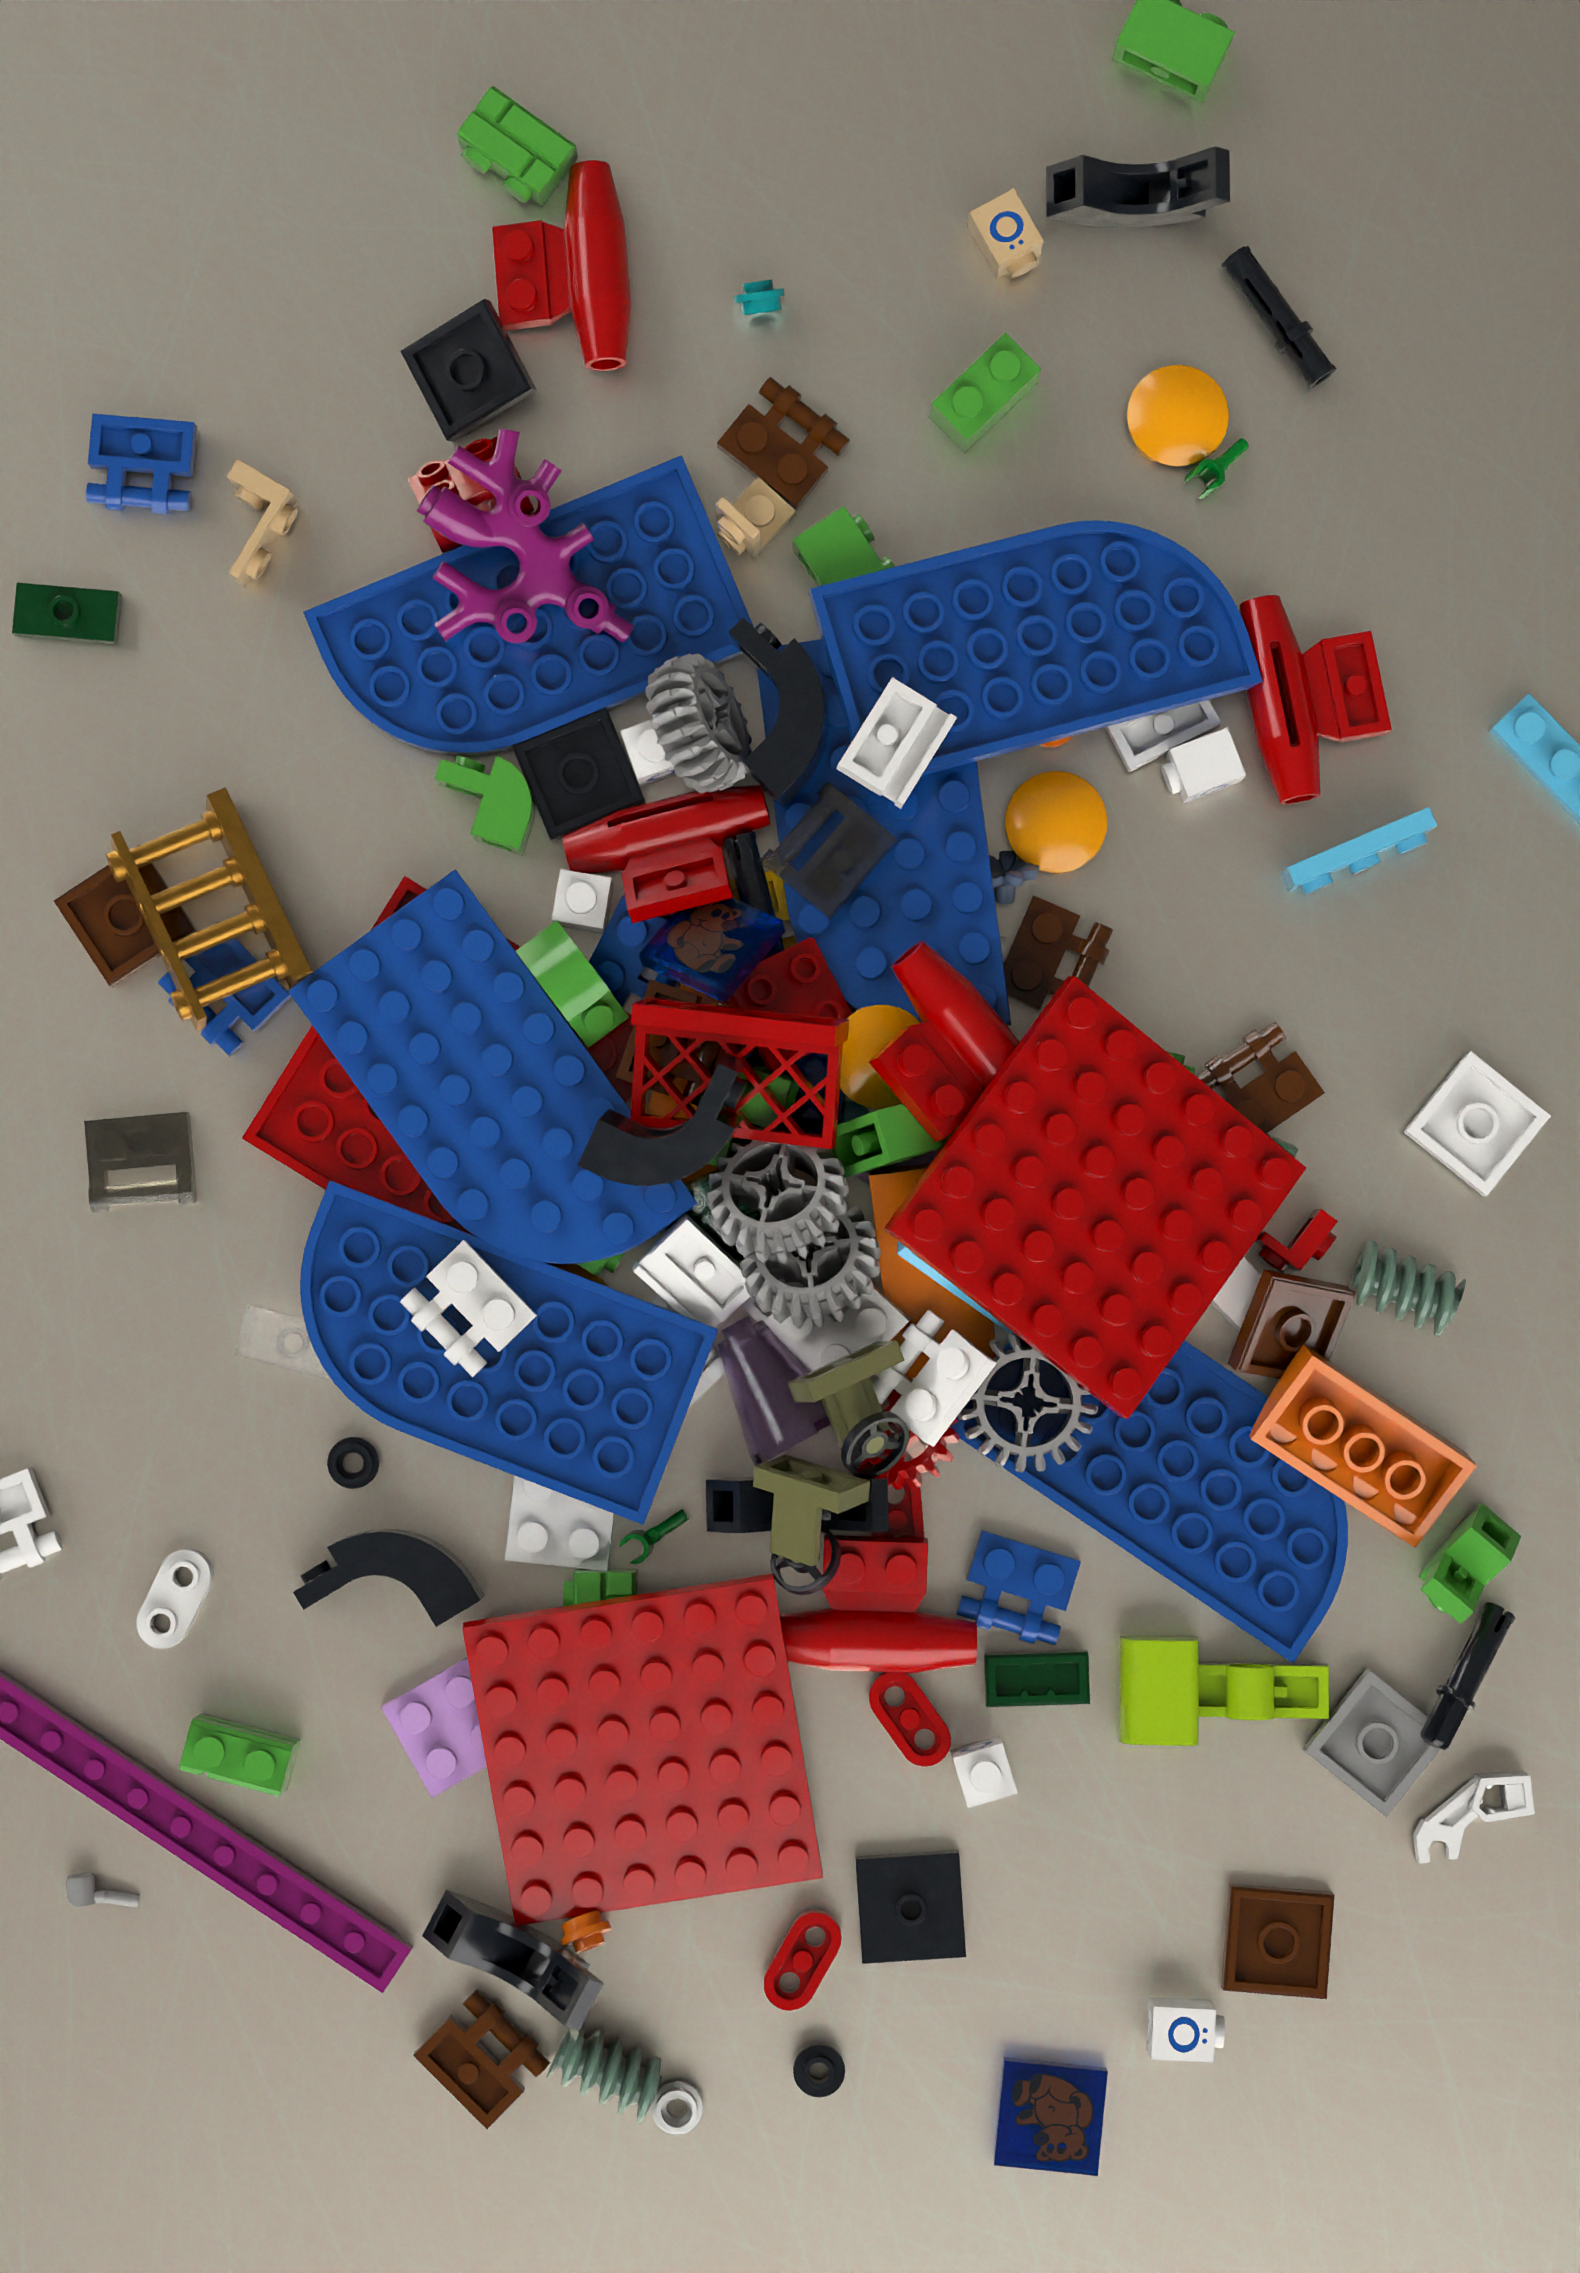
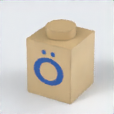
(1006, 235)

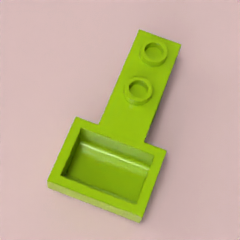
(1169, 1690)

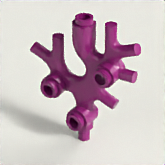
(543, 559)

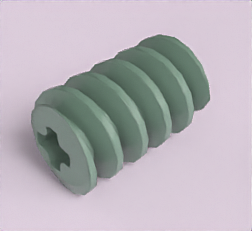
(1405, 1287)
(608, 2070)

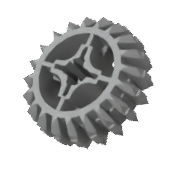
(698, 723)
(790, 1218)
(849, 1260)
(1021, 1447)

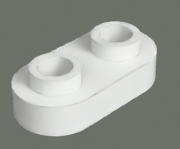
(173, 1599)

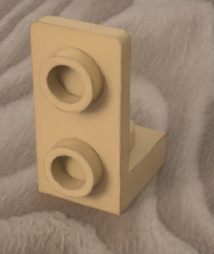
(256, 491)
(752, 519)

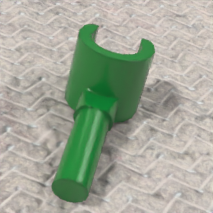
(1213, 470)
(654, 1534)

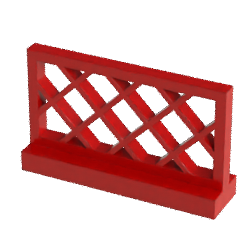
(745, 1027)

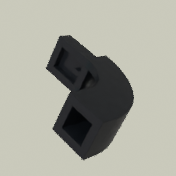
(1137, 194)
(799, 736)
(655, 1156)
(741, 1508)
(415, 1560)
(516, 1954)

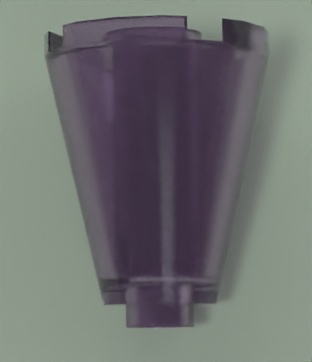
(758, 1379)

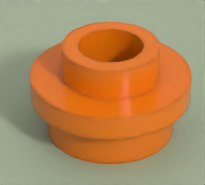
(585, 1932)

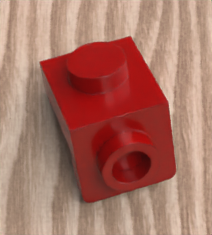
(1310, 1241)

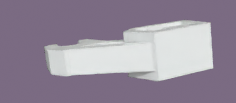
(1462, 1808)

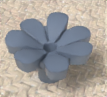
(1008, 874)

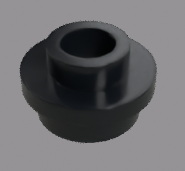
(337, 1467)
(819, 2054)

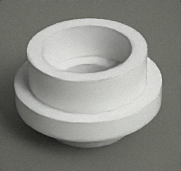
(673, 2123)

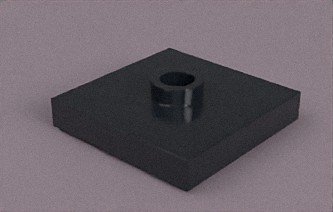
(468, 370)
(578, 773)
(910, 1907)

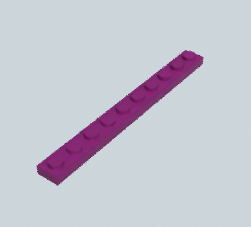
(199, 1837)

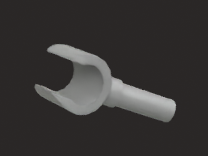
(82, 1892)

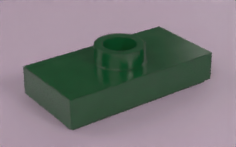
(66, 613)
(1036, 1678)

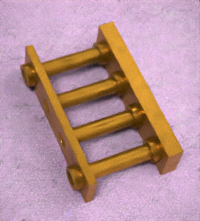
(239, 869)

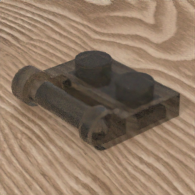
(841, 860)
(139, 1144)

